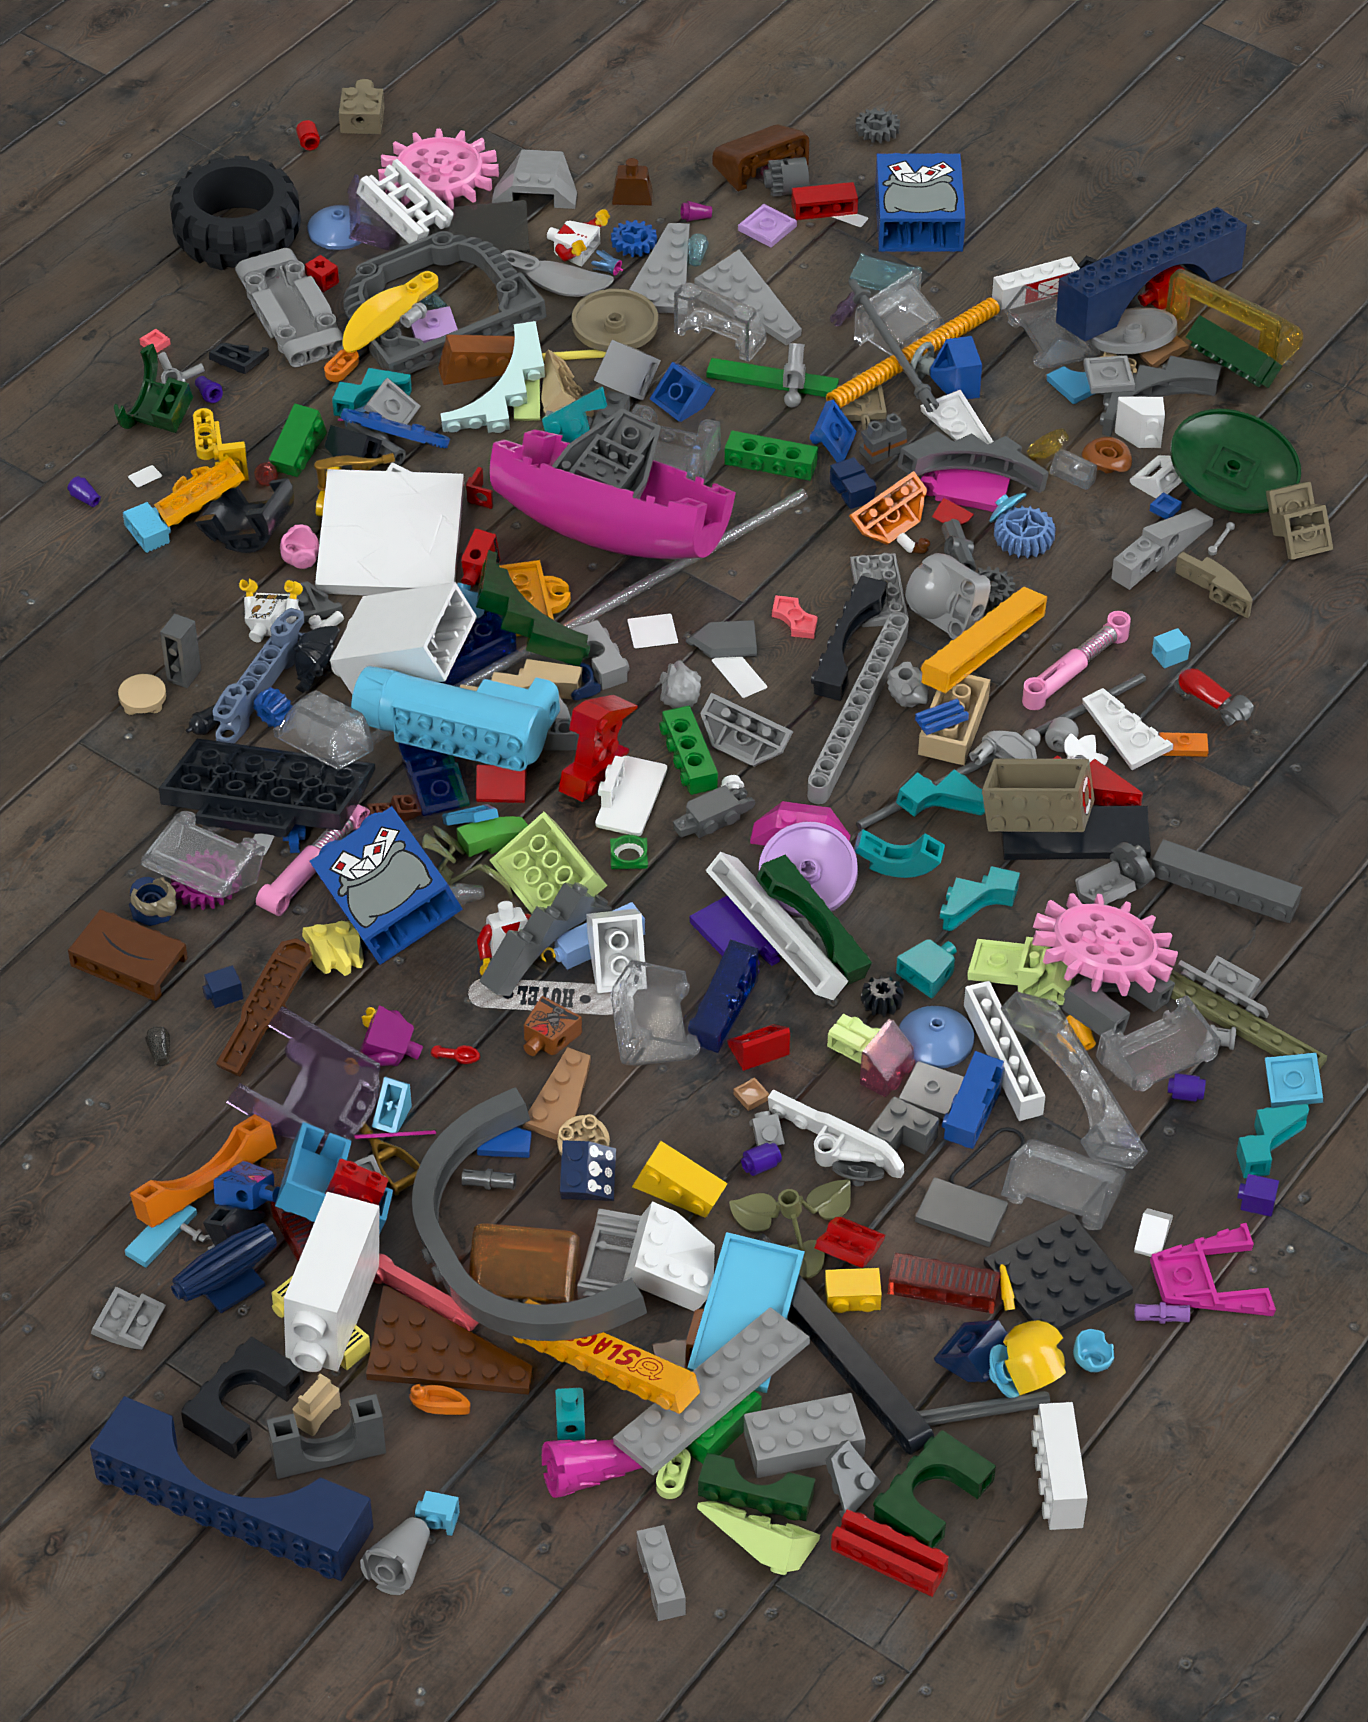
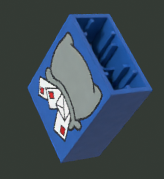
(919, 202)
(385, 884)

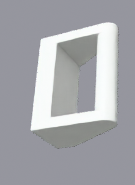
(1162, 481)

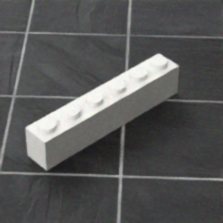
(1001, 1043)

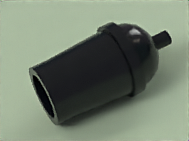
(202, 721)

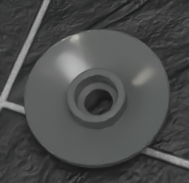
(858, 1171)

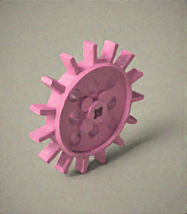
(446, 165)
(1104, 944)

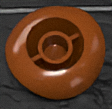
(1108, 454)

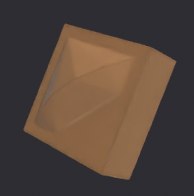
(751, 1094)

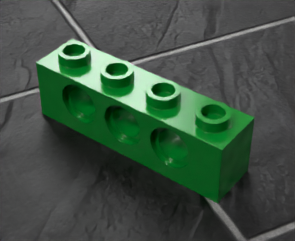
(771, 455)
(689, 750)

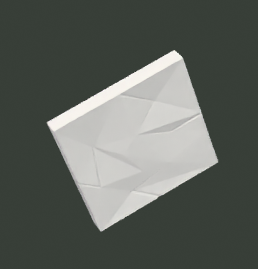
(388, 531)

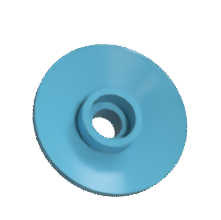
(1006, 503)
(999, 1373)

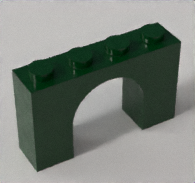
(940, 1459)

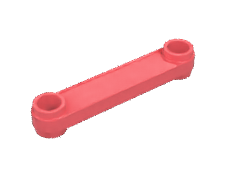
(422, 1292)

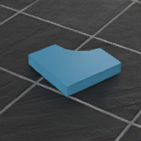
(1070, 384)
(473, 814)

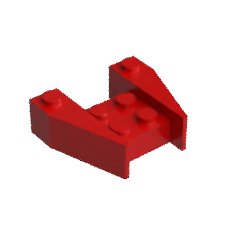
(598, 728)

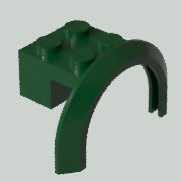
(157, 403)

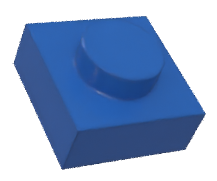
(1165, 506)

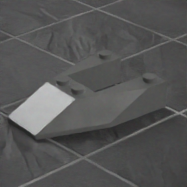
(614, 452)

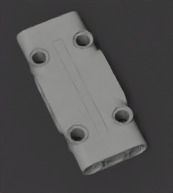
(291, 307)

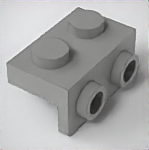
(1105, 881)

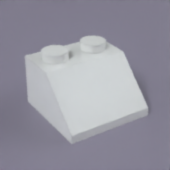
(1140, 420)

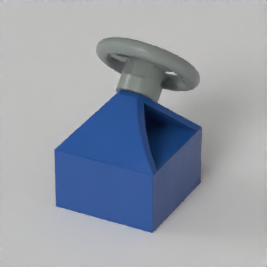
(954, 368)

